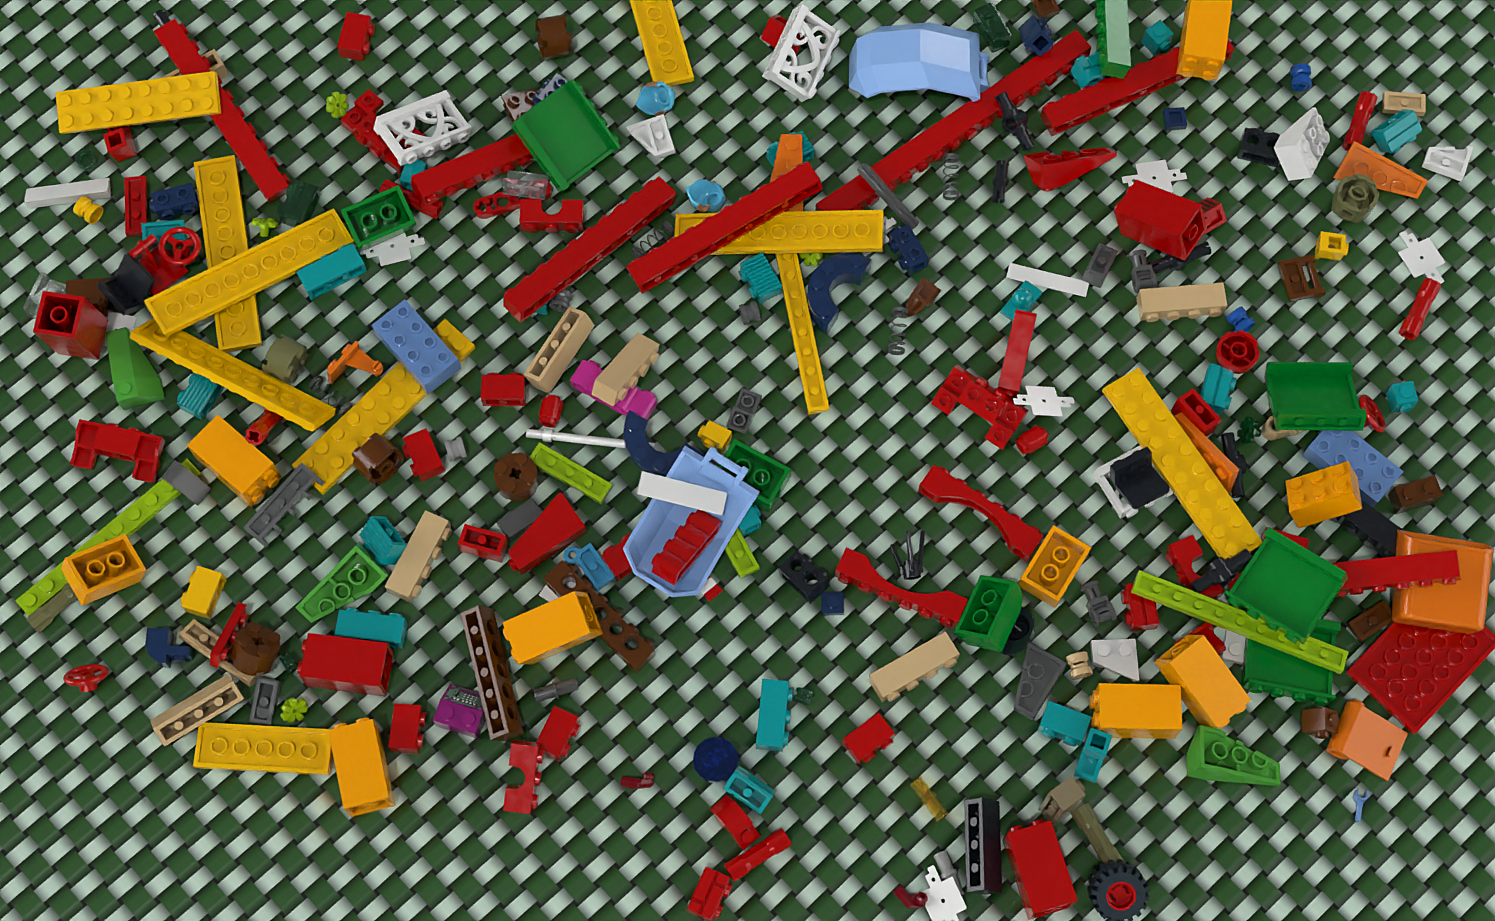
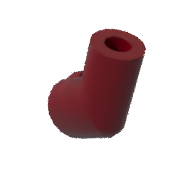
(637, 783)
(910, 900)

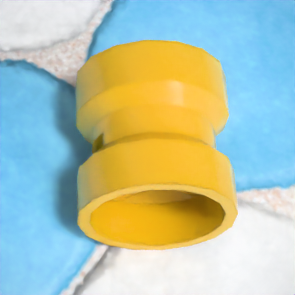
(88, 210)

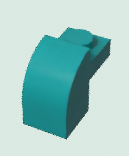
(1092, 755)

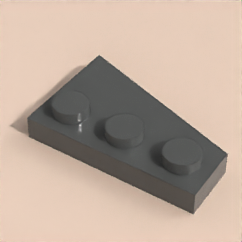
(1037, 680)

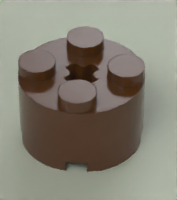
(552, 37)
(377, 459)
(516, 465)
(255, 649)

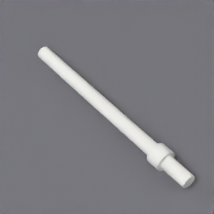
(548, 435)

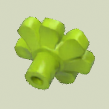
(337, 104)
(264, 225)
(811, 258)
(293, 709)

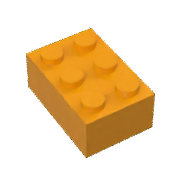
(1323, 494)
(1054, 566)
(103, 569)

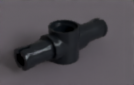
(1014, 121)
(1171, 262)
(1238, 460)
(1221, 571)

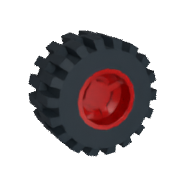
(1118, 891)

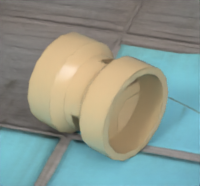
(1079, 665)

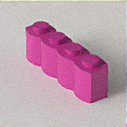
(636, 400)

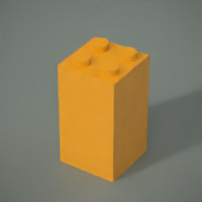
(1204, 38)
(234, 461)
(552, 628)
(1205, 681)
(1137, 710)
(361, 767)

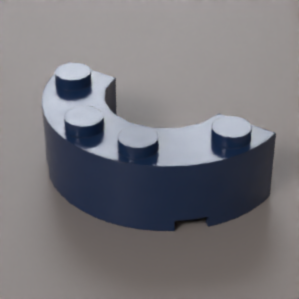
(828, 275)
(640, 450)

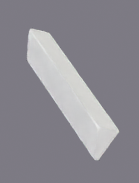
(67, 193)
(681, 493)

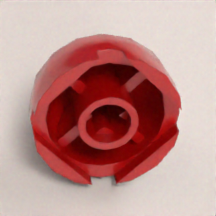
(1237, 352)

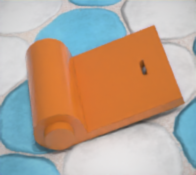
(1367, 739)

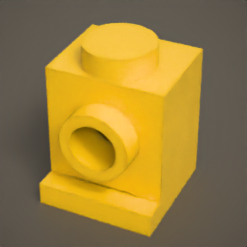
(1331, 246)
(715, 436)

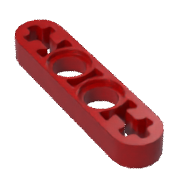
(513, 204)

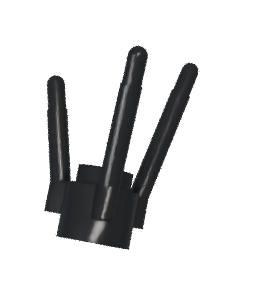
(911, 569)

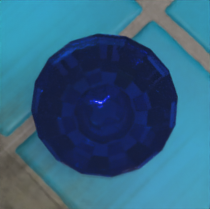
(715, 760)

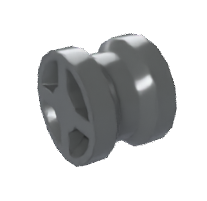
(561, 301)
(749, 312)

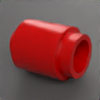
(550, 411)
(1032, 440)

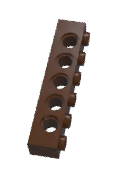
(635, 658)
(491, 673)

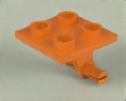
(355, 358)

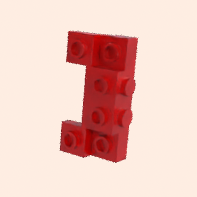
(361, 123)
(983, 400)
(119, 443)

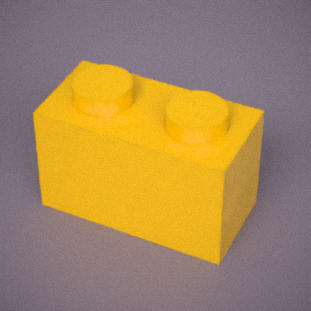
(203, 592)

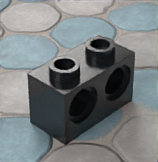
(1259, 152)
(799, 579)

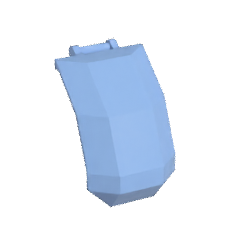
(918, 59)
(663, 519)

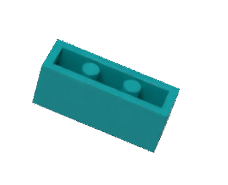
(331, 271)
(372, 626)
(773, 715)

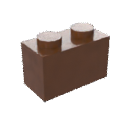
(1415, 494)

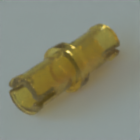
(928, 798)

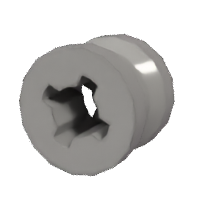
(455, 448)

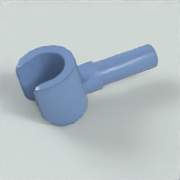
(1359, 803)

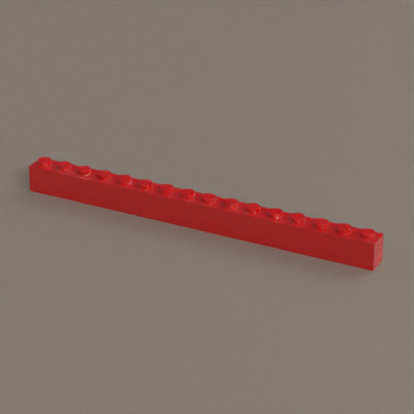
(960, 125)

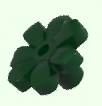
(1248, 430)

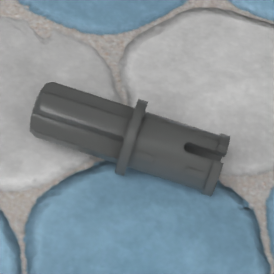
(555, 689)

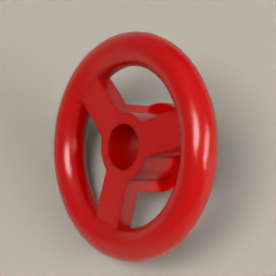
(181, 256)
(1373, 414)
(85, 676)

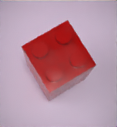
(1160, 219)
(70, 325)
(346, 664)
(1039, 869)

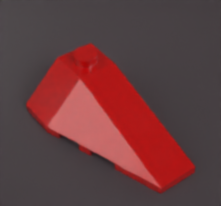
(1057, 170)

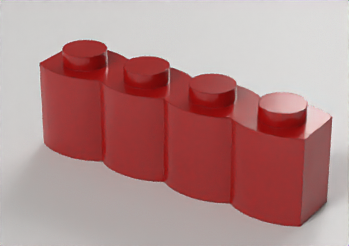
(685, 546)

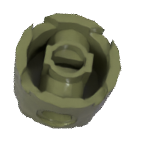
(1355, 198)
(285, 359)

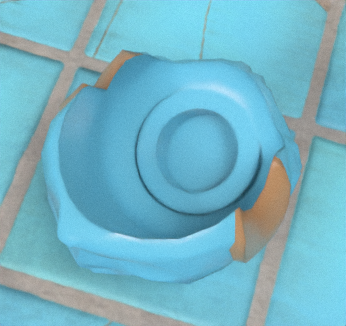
(656, 98)
(706, 196)

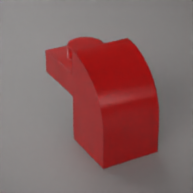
(735, 822)

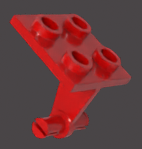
(163, 272)

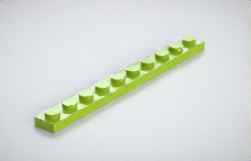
(125, 523)
(1236, 621)

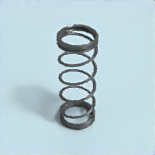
(953, 192)
(668, 227)
(897, 314)
(318, 383)

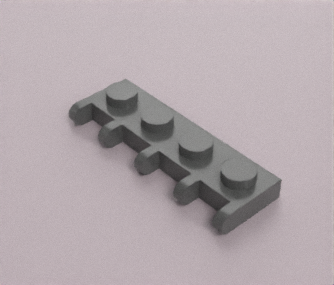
(281, 503)

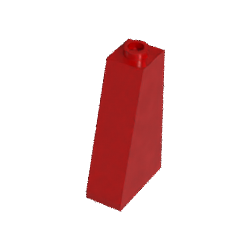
(1016, 352)
(546, 536)

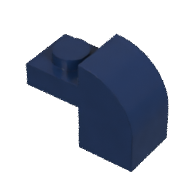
(160, 647)

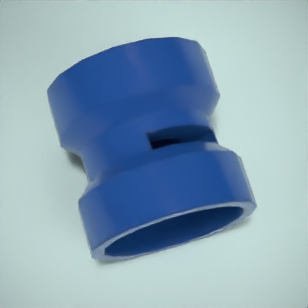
(1301, 78)
(1240, 320)

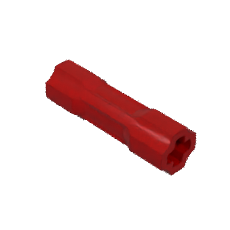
(1363, 111)
(432, 210)
(1419, 309)
(260, 429)
(758, 854)

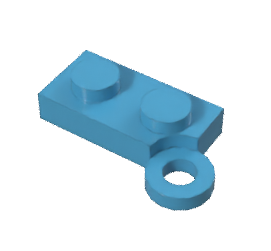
(591, 565)

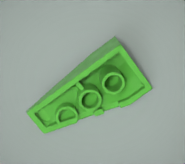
(131, 372)
(349, 580)
(1222, 759)

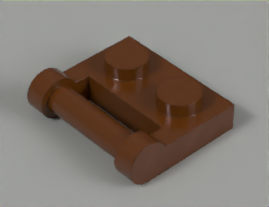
(1295, 280)

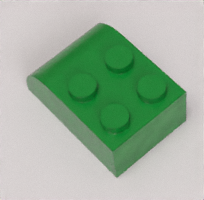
(378, 218)
(763, 474)
(990, 613)

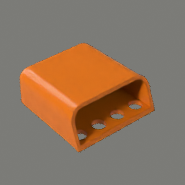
(1446, 607)

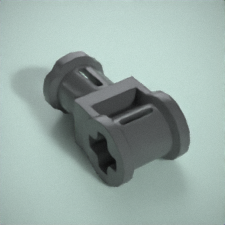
(1142, 273)
(1098, 606)

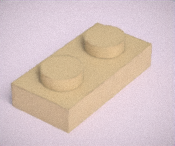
(1396, 101)

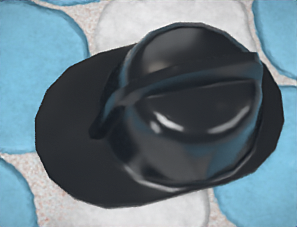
(1021, 633)

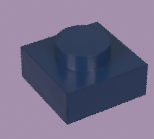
(1174, 118)
(832, 603)

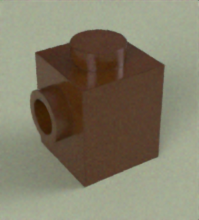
(1320, 722)

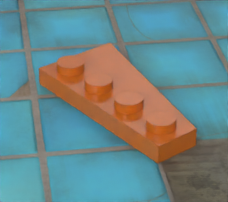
(787, 157)
(1384, 172)
(1217, 461)

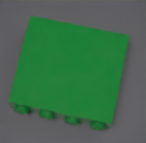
(565, 134)
(1313, 396)
(1286, 587)
(1289, 676)

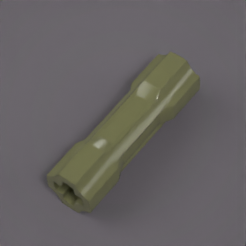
(45, 615)
(1089, 824)

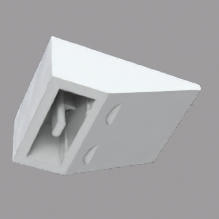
(1302, 146)

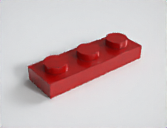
(135, 205)
(221, 649)

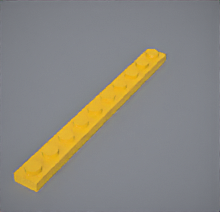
(802, 333)

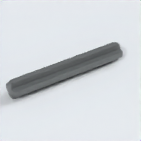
(887, 195)

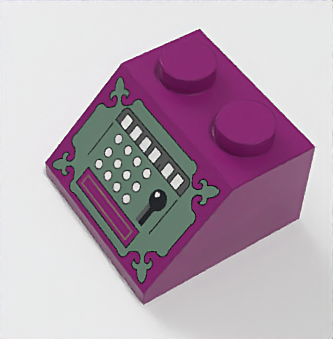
(460, 711)

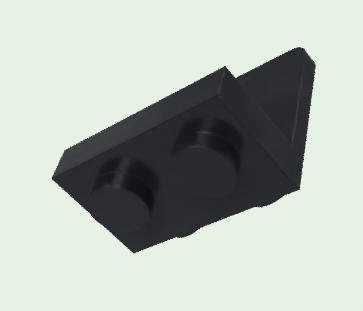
(128, 286)
(1138, 479)

